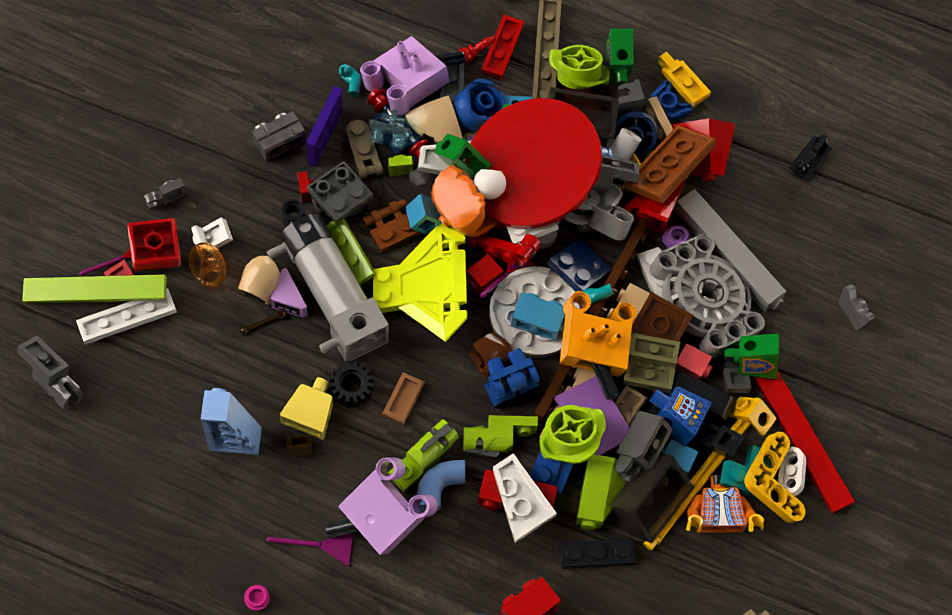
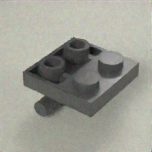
(339, 192)

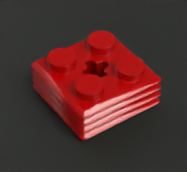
(164, 234)

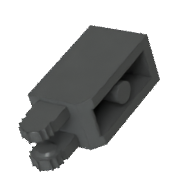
(641, 445)

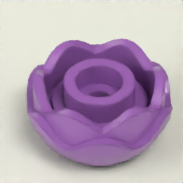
(675, 231)

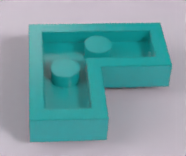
(734, 473)

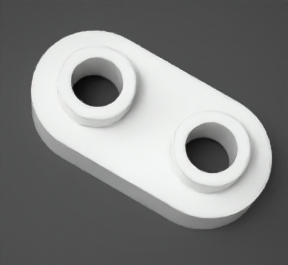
(793, 473)

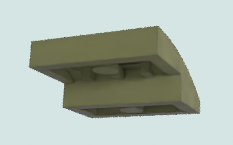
(651, 363)

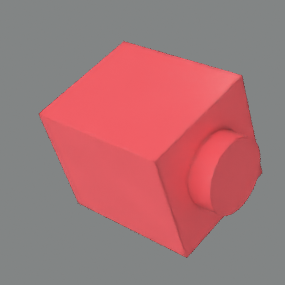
(694, 362)

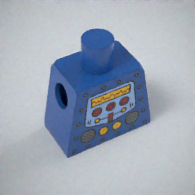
(682, 412)

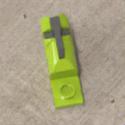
(498, 436)
(426, 454)

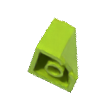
(598, 490)

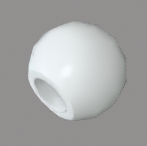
(490, 183)

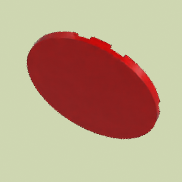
(547, 160)

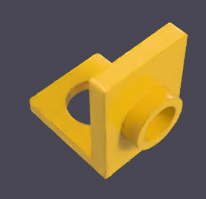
(750, 409)

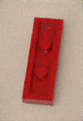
(502, 47)

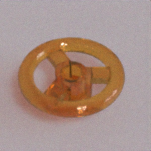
(209, 263)

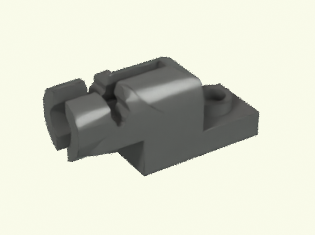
(617, 168)
(50, 372)

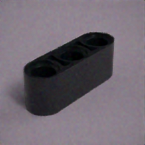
(720, 401)

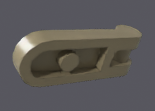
(363, 149)

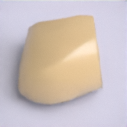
(260, 278)

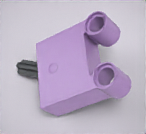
(380, 510)

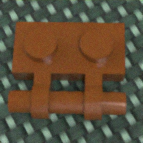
(394, 232)

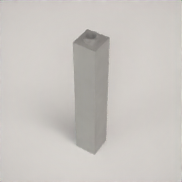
(704, 220)

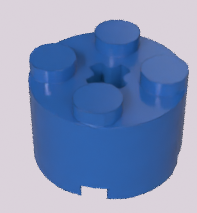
(477, 104)

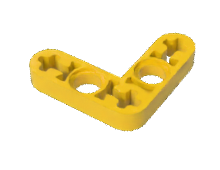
(767, 480)

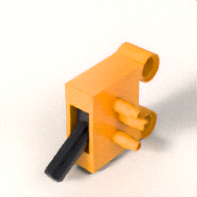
(597, 342)

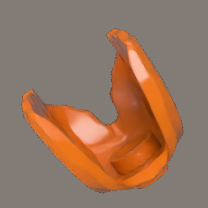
(460, 203)

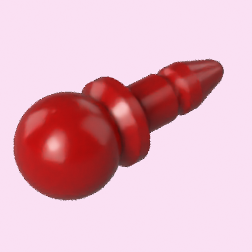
(471, 52)

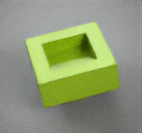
(400, 165)

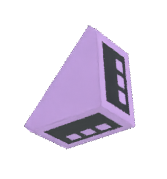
(287, 296)

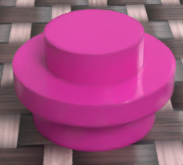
(256, 597)

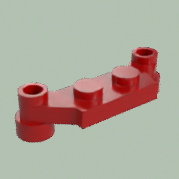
(505, 250)

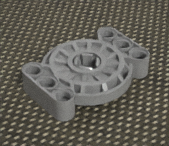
(698, 273)

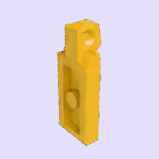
(683, 79)

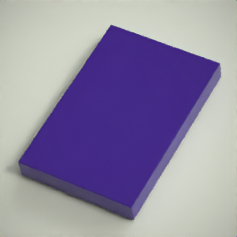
(324, 126)

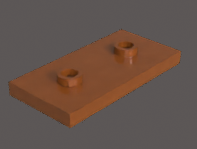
(671, 163)

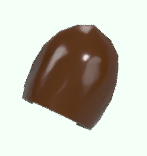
(489, 348)

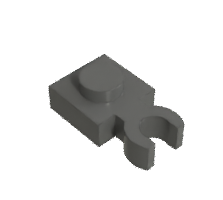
(167, 193)
(734, 381)

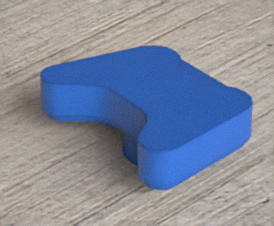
(672, 107)

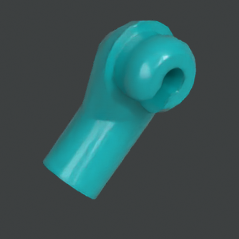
(352, 77)
(598, 294)

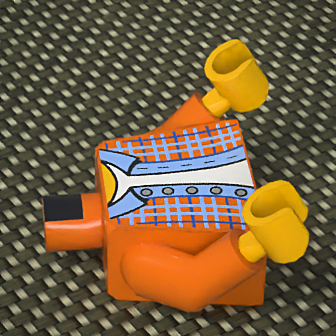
(721, 510)

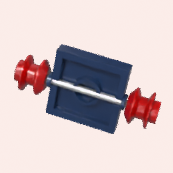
(381, 104)

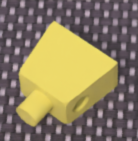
(309, 409)

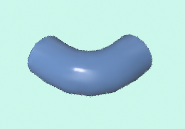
(438, 478)

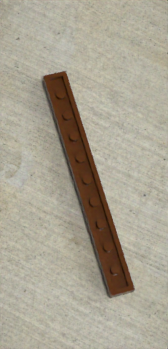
(598, 309)

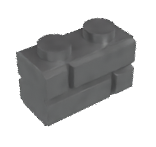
(278, 135)

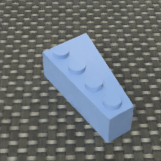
(228, 424)

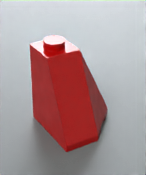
(716, 160)
(654, 212)

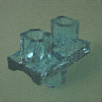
(400, 134)

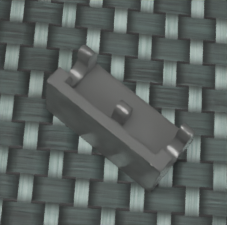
(631, 102)

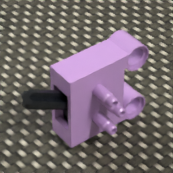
(410, 72)

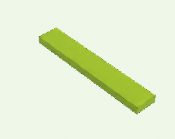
(94, 289)

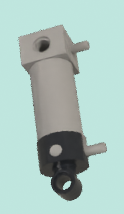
(354, 320)

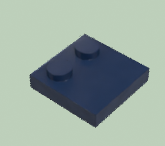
(579, 266)

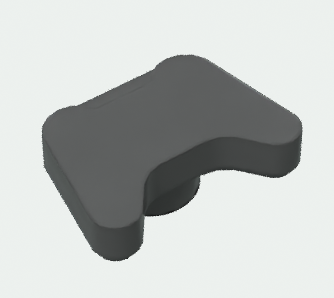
(855, 308)

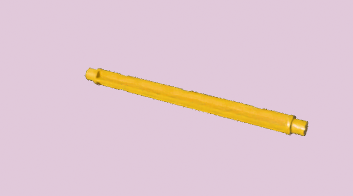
(699, 481)

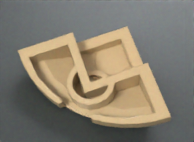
(434, 119)

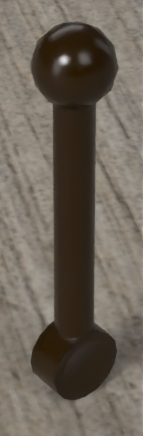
(281, 314)

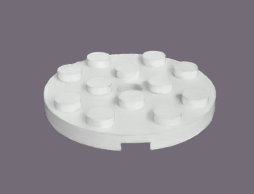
(504, 301)

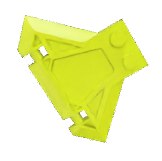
(428, 283)

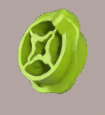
(579, 67)
(571, 440)

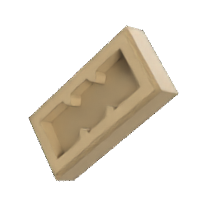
(629, 403)

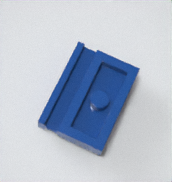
(551, 472)

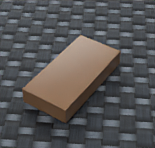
(403, 398)

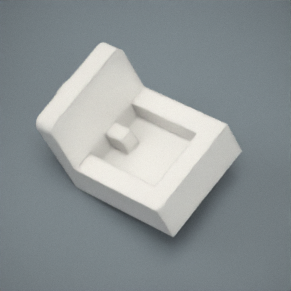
(215, 233)

